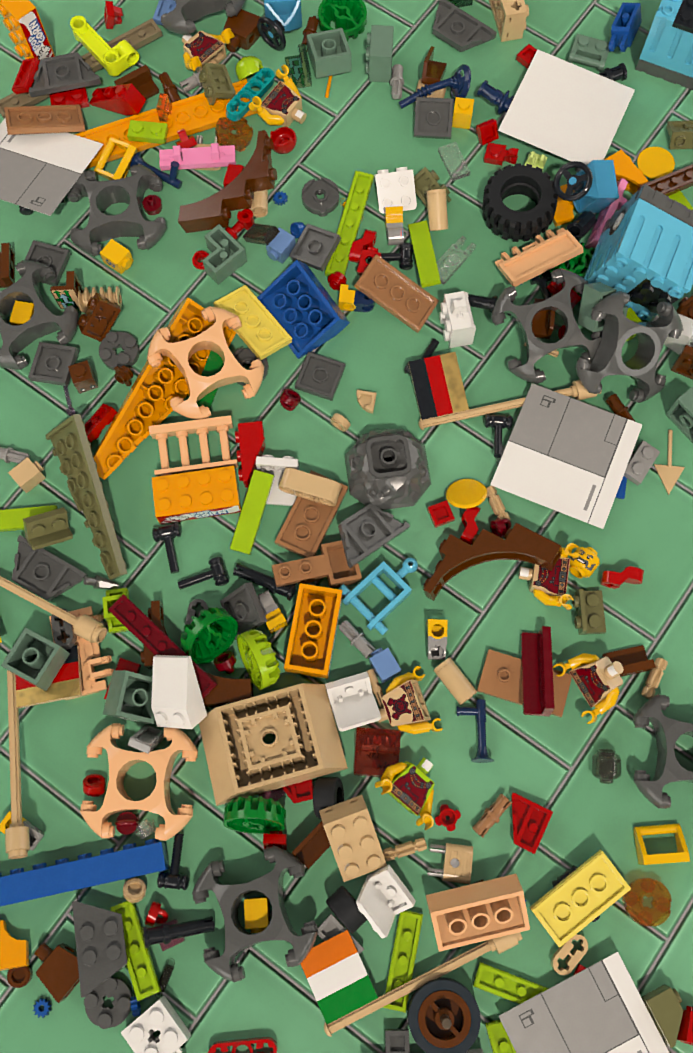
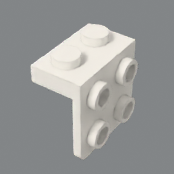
(395, 189)
(276, 467)
(352, 701)
(383, 898)

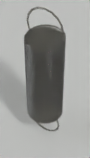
(165, 976)

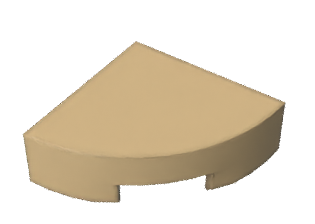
(366, 400)

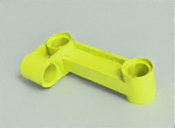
(113, 59)

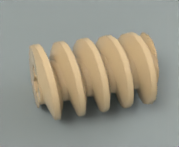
(113, 297)

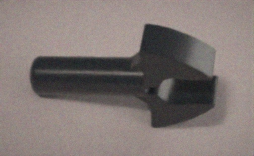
(542, 283)

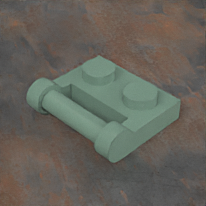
(589, 51)

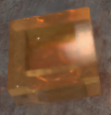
(164, 107)

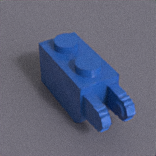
(625, 26)

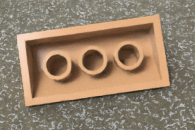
(478, 912)

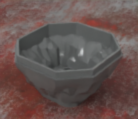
(383, 482)

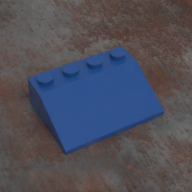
(303, 308)

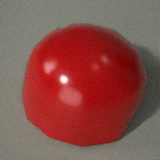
(283, 140)

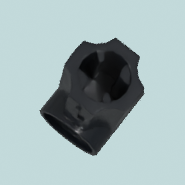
(582, 225)

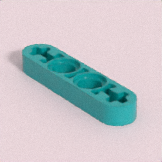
(247, 92)

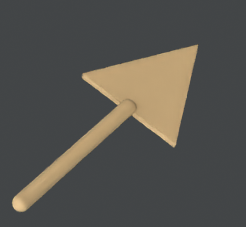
(668, 473)

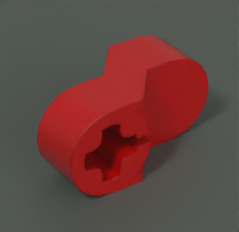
(368, 240)
(470, 525)
(614, 579)

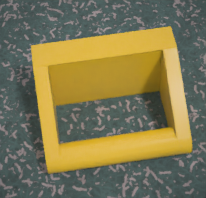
(125, 163)
(681, 855)

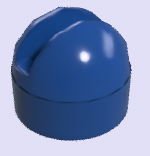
(297, 229)

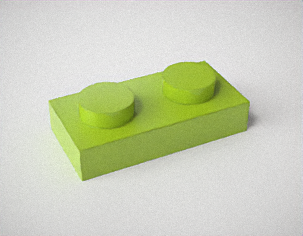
(147, 132)

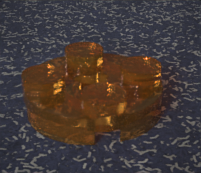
(226, 138)
(660, 904)

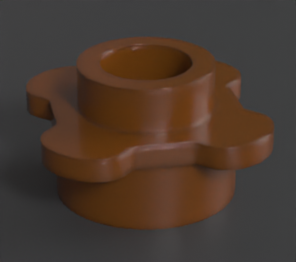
(123, 375)

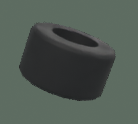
(326, 793)
(346, 909)

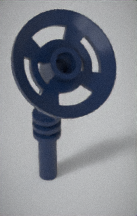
(456, 84)

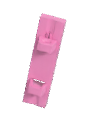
(198, 157)
(607, 213)

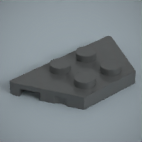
(460, 28)
(62, 74)
(368, 532)
(43, 572)
(98, 945)

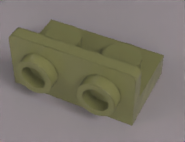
(216, 82)
(680, 134)
(427, 181)
(47, 529)
(590, 612)

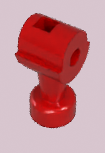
(245, 221)

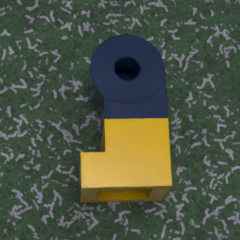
(354, 300)

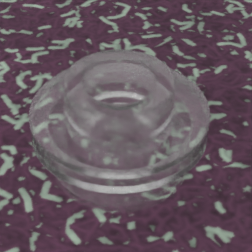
(145, 828)

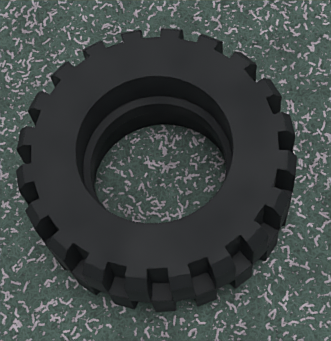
(523, 181)

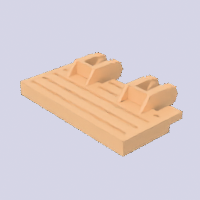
(539, 256)
(87, 652)

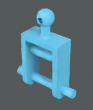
(395, 601)

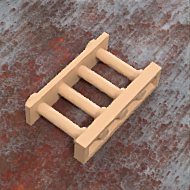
(181, 431)

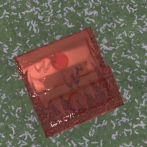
(375, 750)

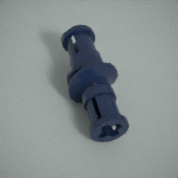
(495, 97)

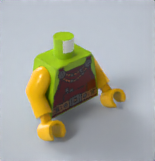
(411, 788)

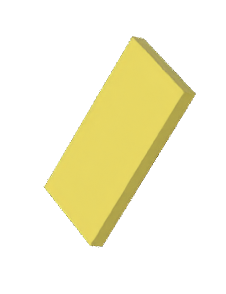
(259, 328)
(580, 898)

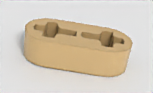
(573, 958)

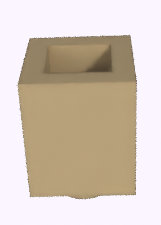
(27, 474)

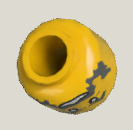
(584, 564)

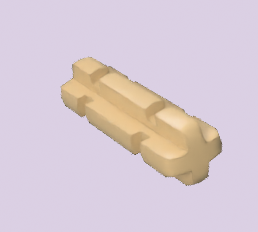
(496, 503)
(654, 678)
(404, 849)

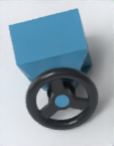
(279, 18)
(591, 187)

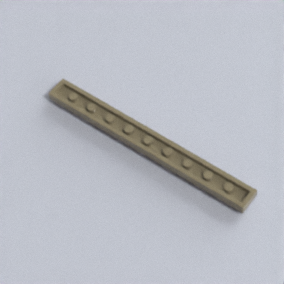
(136, 37)

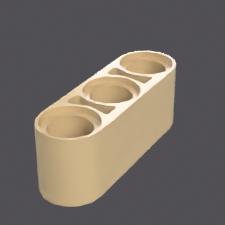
(310, 486)

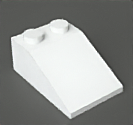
(176, 693)

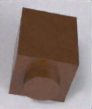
(83, 376)

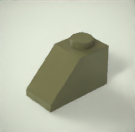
(665, 1011)

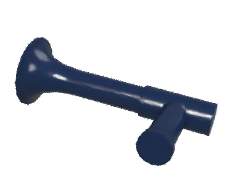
(170, 179)
(480, 712)

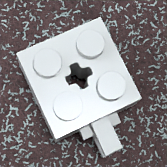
(457, 319)
(159, 1017)

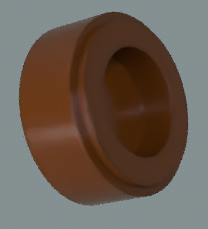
(19, 976)

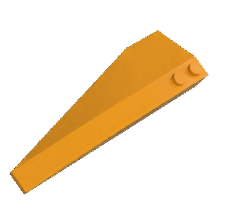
(153, 389)

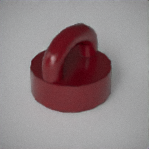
(290, 398)
(499, 528)
(127, 823)

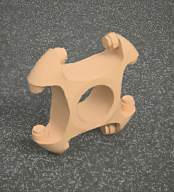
(213, 340)
(116, 798)

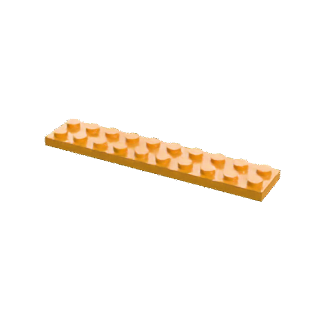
(190, 113)

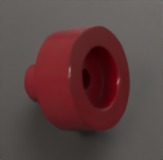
(152, 204)
(225, 662)

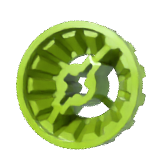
(258, 658)

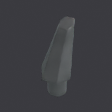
(100, 583)

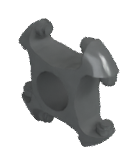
(187, 11)
(128, 223)
(524, 315)
(42, 321)
(615, 333)
(667, 767)
(229, 899)

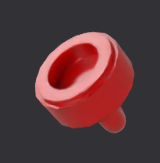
(94, 785)
(153, 912)

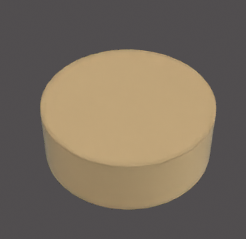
(340, 422)
(134, 890)

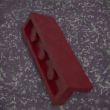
(537, 673)

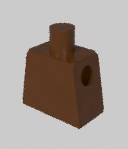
(244, 29)
(59, 970)

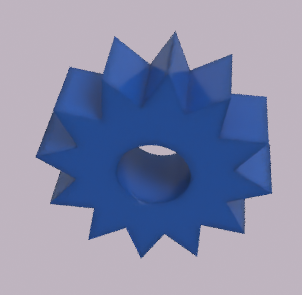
(283, 196)
(45, 1003)
(135, 1007)

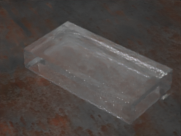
(454, 161)

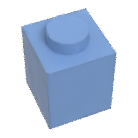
(281, 246)
(384, 664)

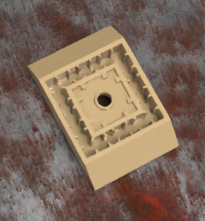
(303, 747)

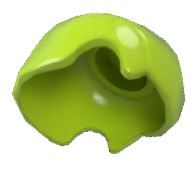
(247, 66)

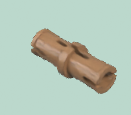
(491, 815)

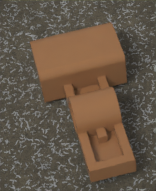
(329, 564)

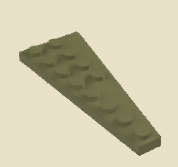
(87, 490)

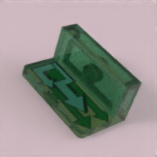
(299, 68)

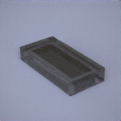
(261, 234)

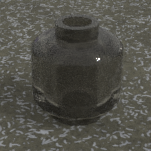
(606, 765)

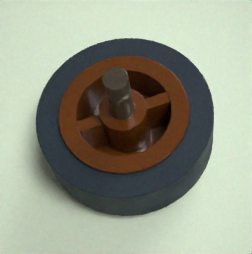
(444, 1017)

